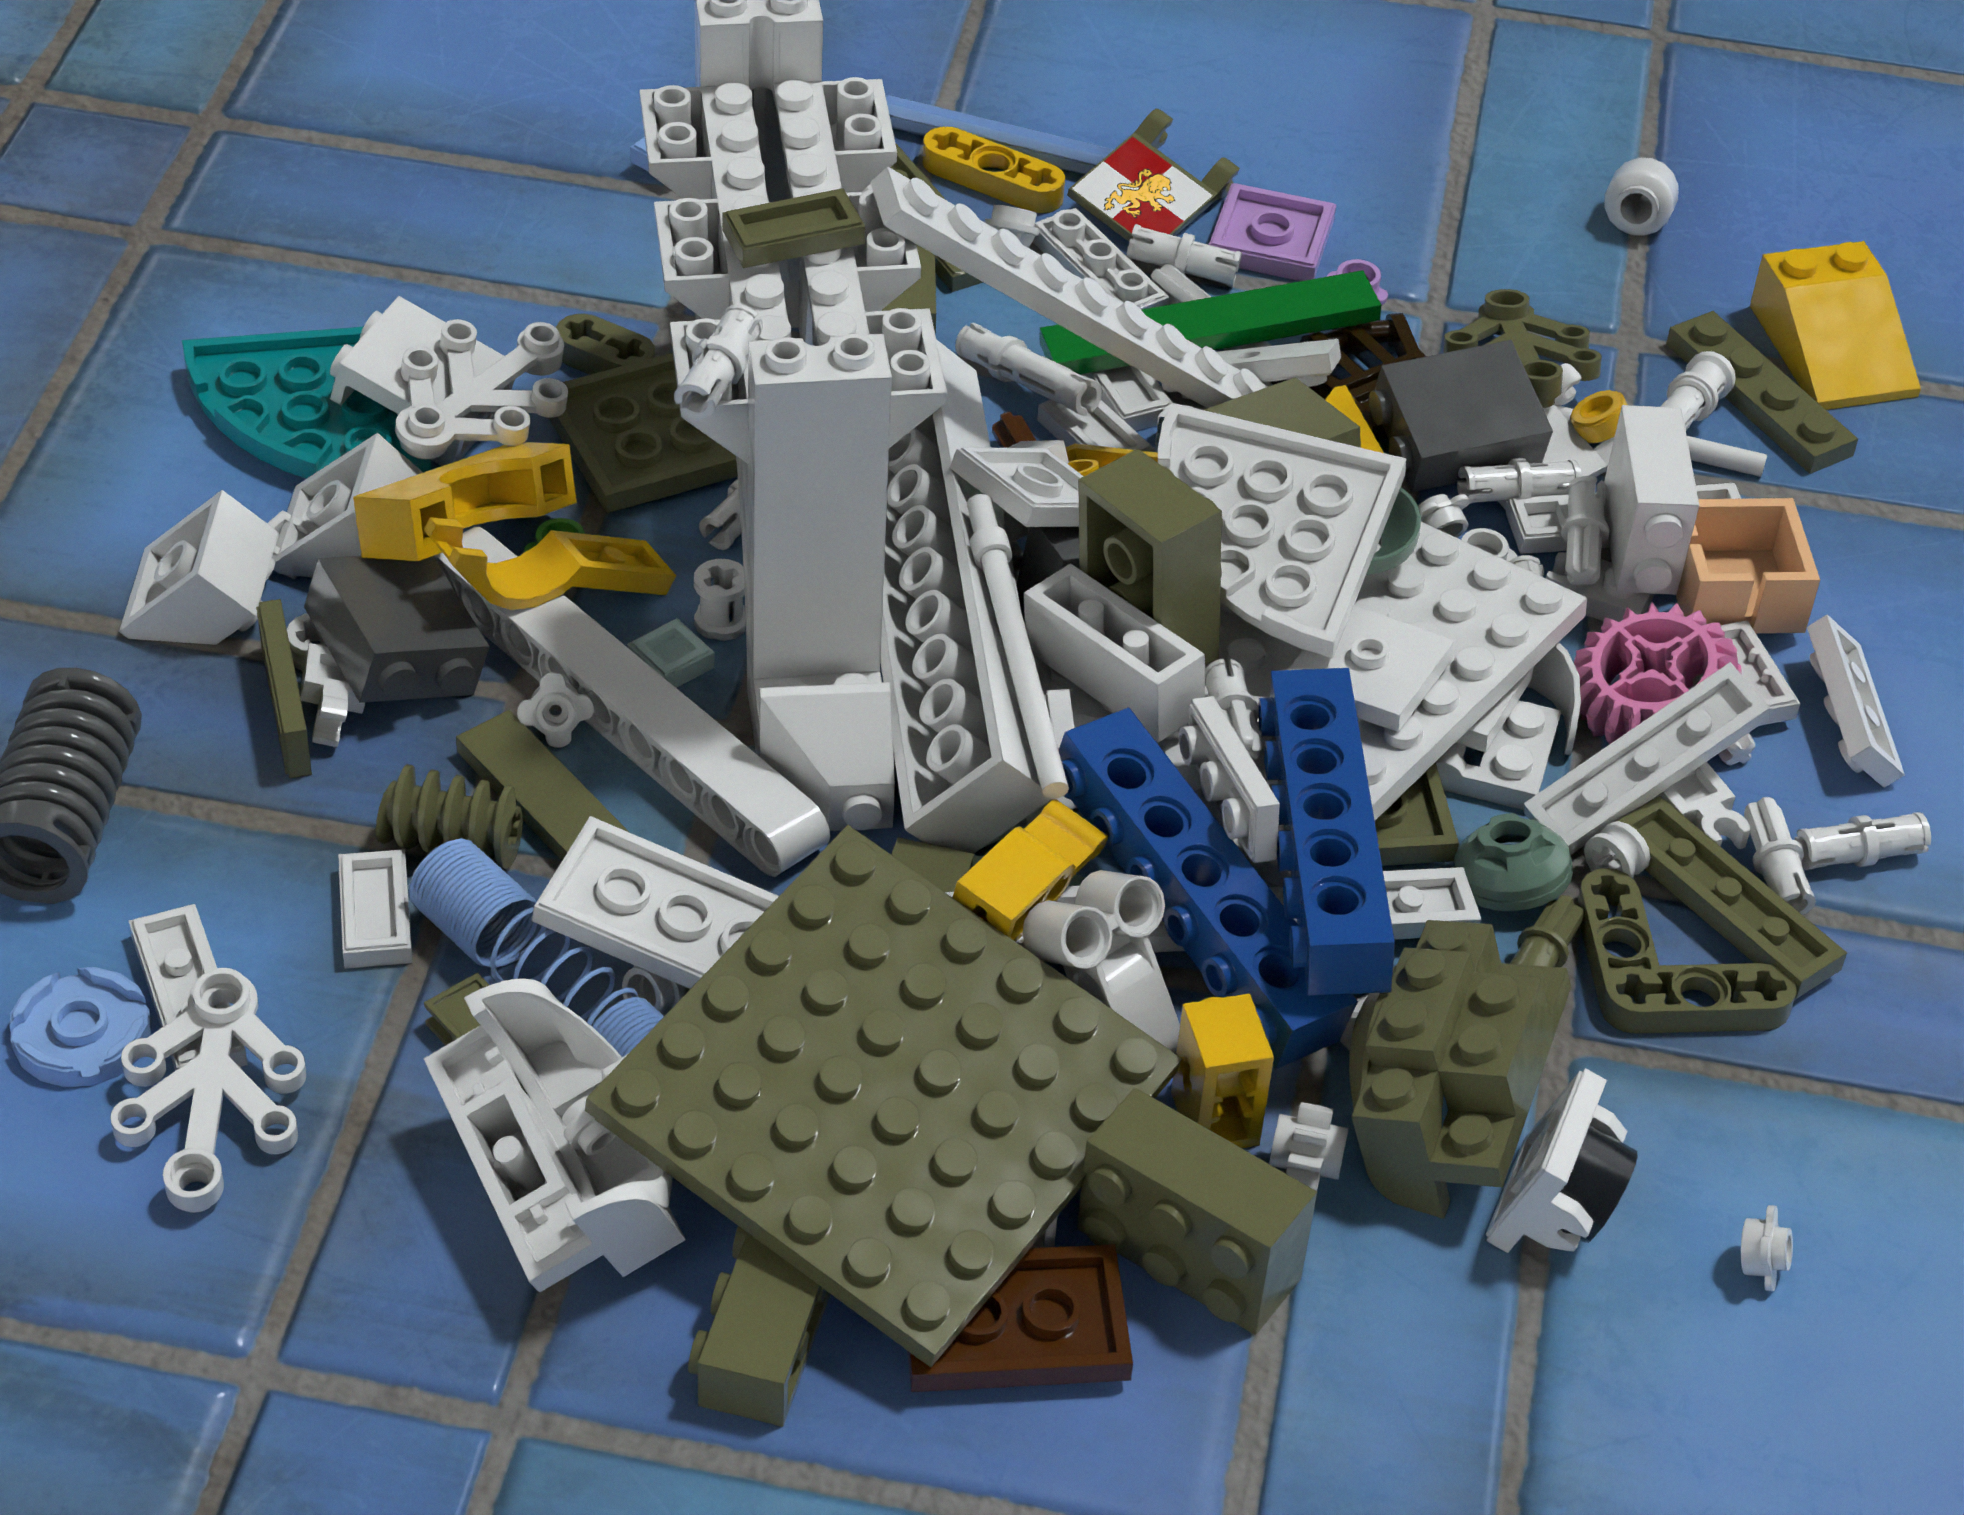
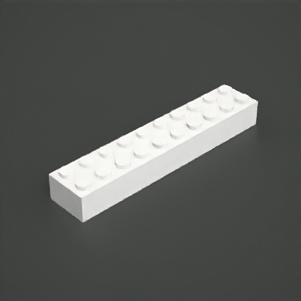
(953, 698)

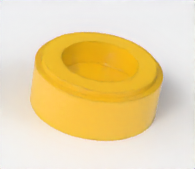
(1598, 415)

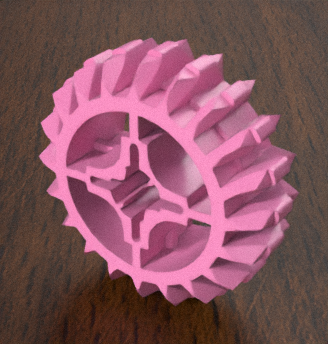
(1658, 660)

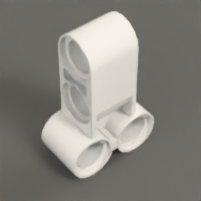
(1110, 948)

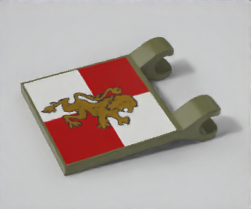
(1146, 186)

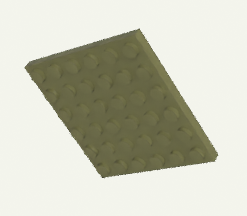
(881, 1091)

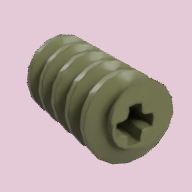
(436, 816)

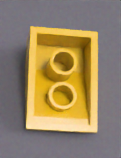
(1835, 324)

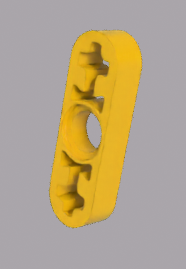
(1024, 183)

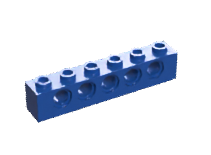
(1327, 834)
(1210, 890)

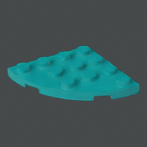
(276, 395)

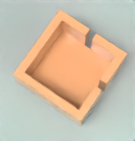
(1750, 565)

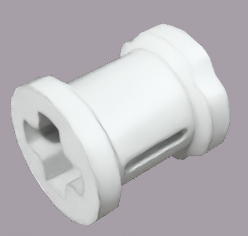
(720, 599)

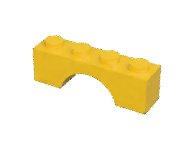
(474, 490)

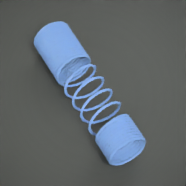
(492, 922)

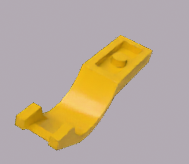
(554, 566)

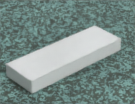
(173, 957)

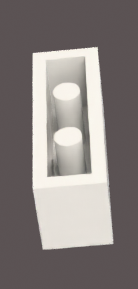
(1113, 650)

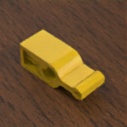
(1029, 867)

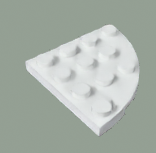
(1294, 518)

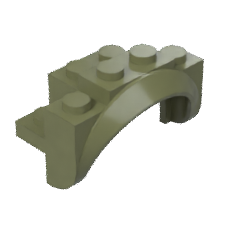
(1456, 1031)

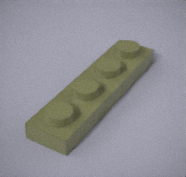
(1767, 394)
(1733, 898)

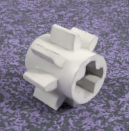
(1309, 1145)

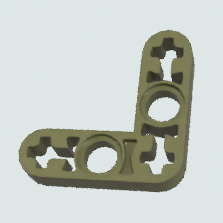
(1648, 981)

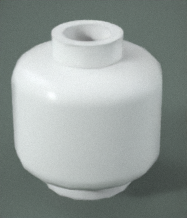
(1641, 196)

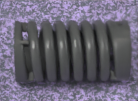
(62, 781)

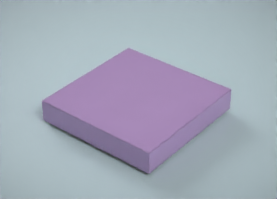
(1274, 231)

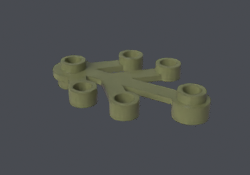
(1511, 316)

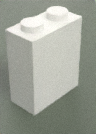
(1650, 500)

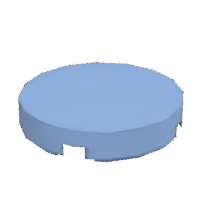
(77, 1026)

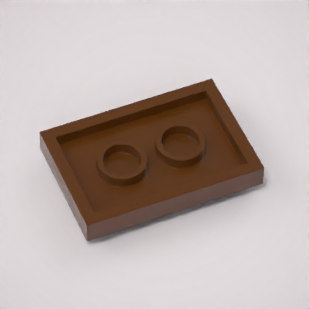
(1044, 1325)

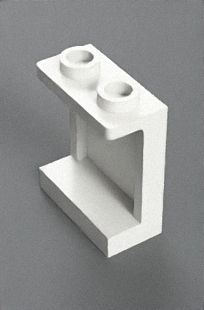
(376, 364)

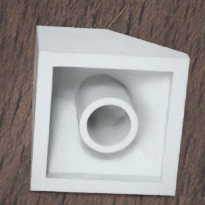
(833, 748)

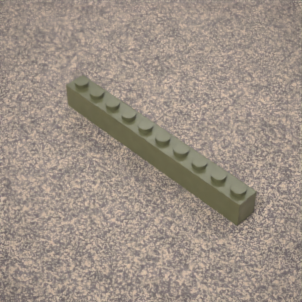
(767, 1306)

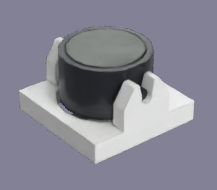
(1566, 1172)

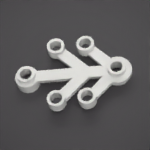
(430, 428)
(208, 1079)

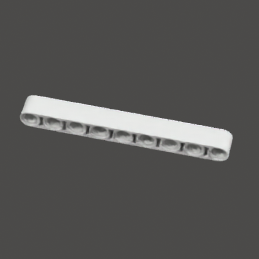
(652, 722)

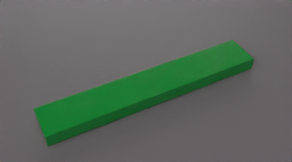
(1237, 318)

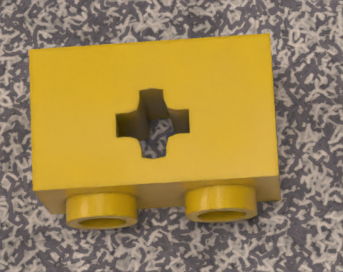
(1223, 1068)

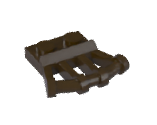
(1363, 343)

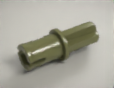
(1548, 939)

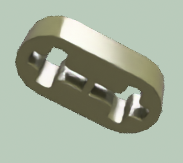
(600, 345)

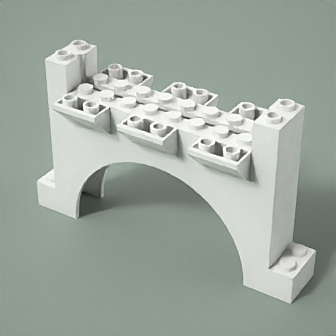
(812, 409)

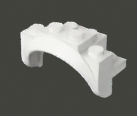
(549, 1197)

